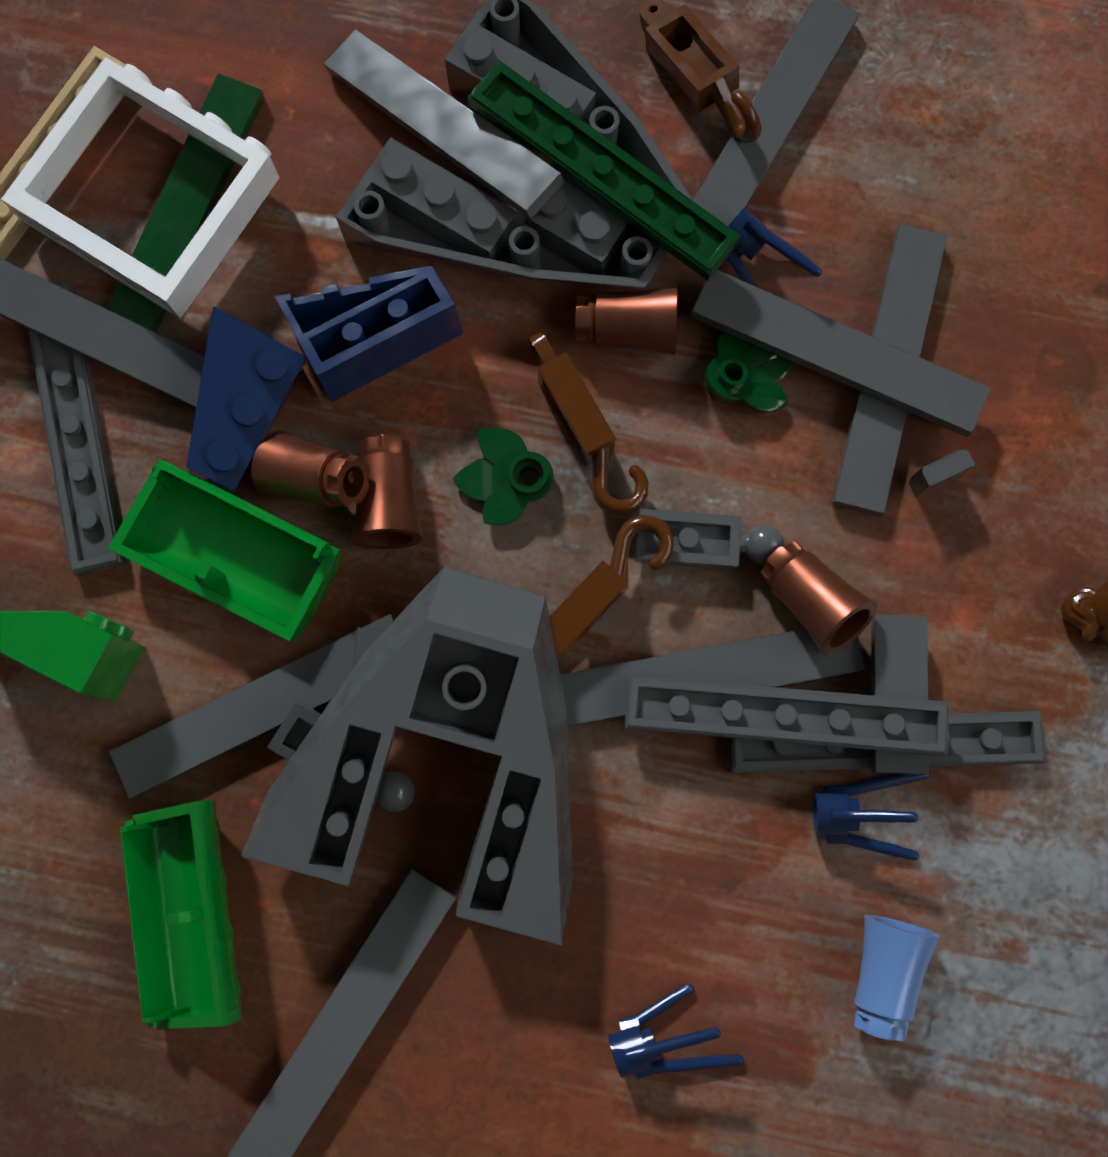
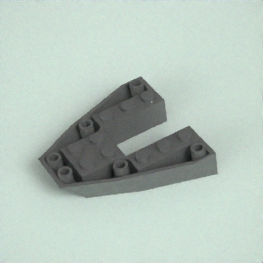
(435, 216)
(466, 668)

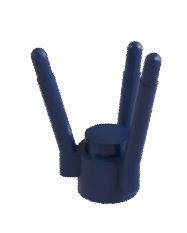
(753, 238)
(837, 814)
(638, 1052)

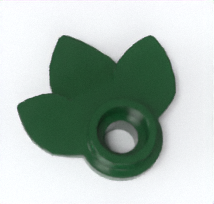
(754, 371)
(497, 476)

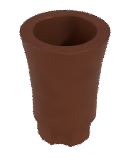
(629, 319)
(306, 472)
(389, 511)
(818, 597)

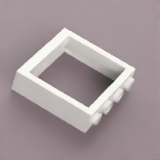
(72, 135)

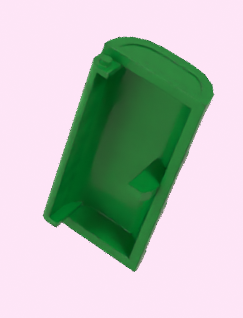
(227, 551)
(180, 918)

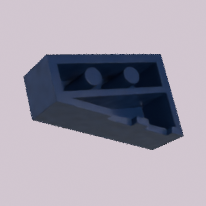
(371, 327)
(238, 399)

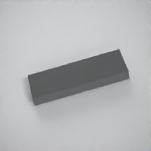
(899, 671)

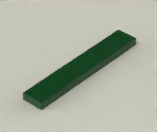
(604, 170)
(188, 196)

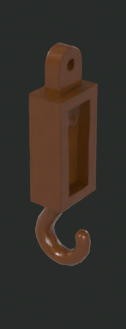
(703, 70)
(584, 425)
(605, 584)

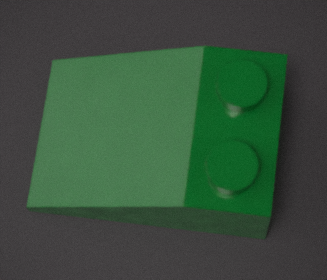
(81, 653)

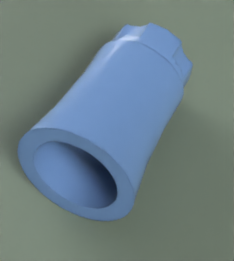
(891, 976)

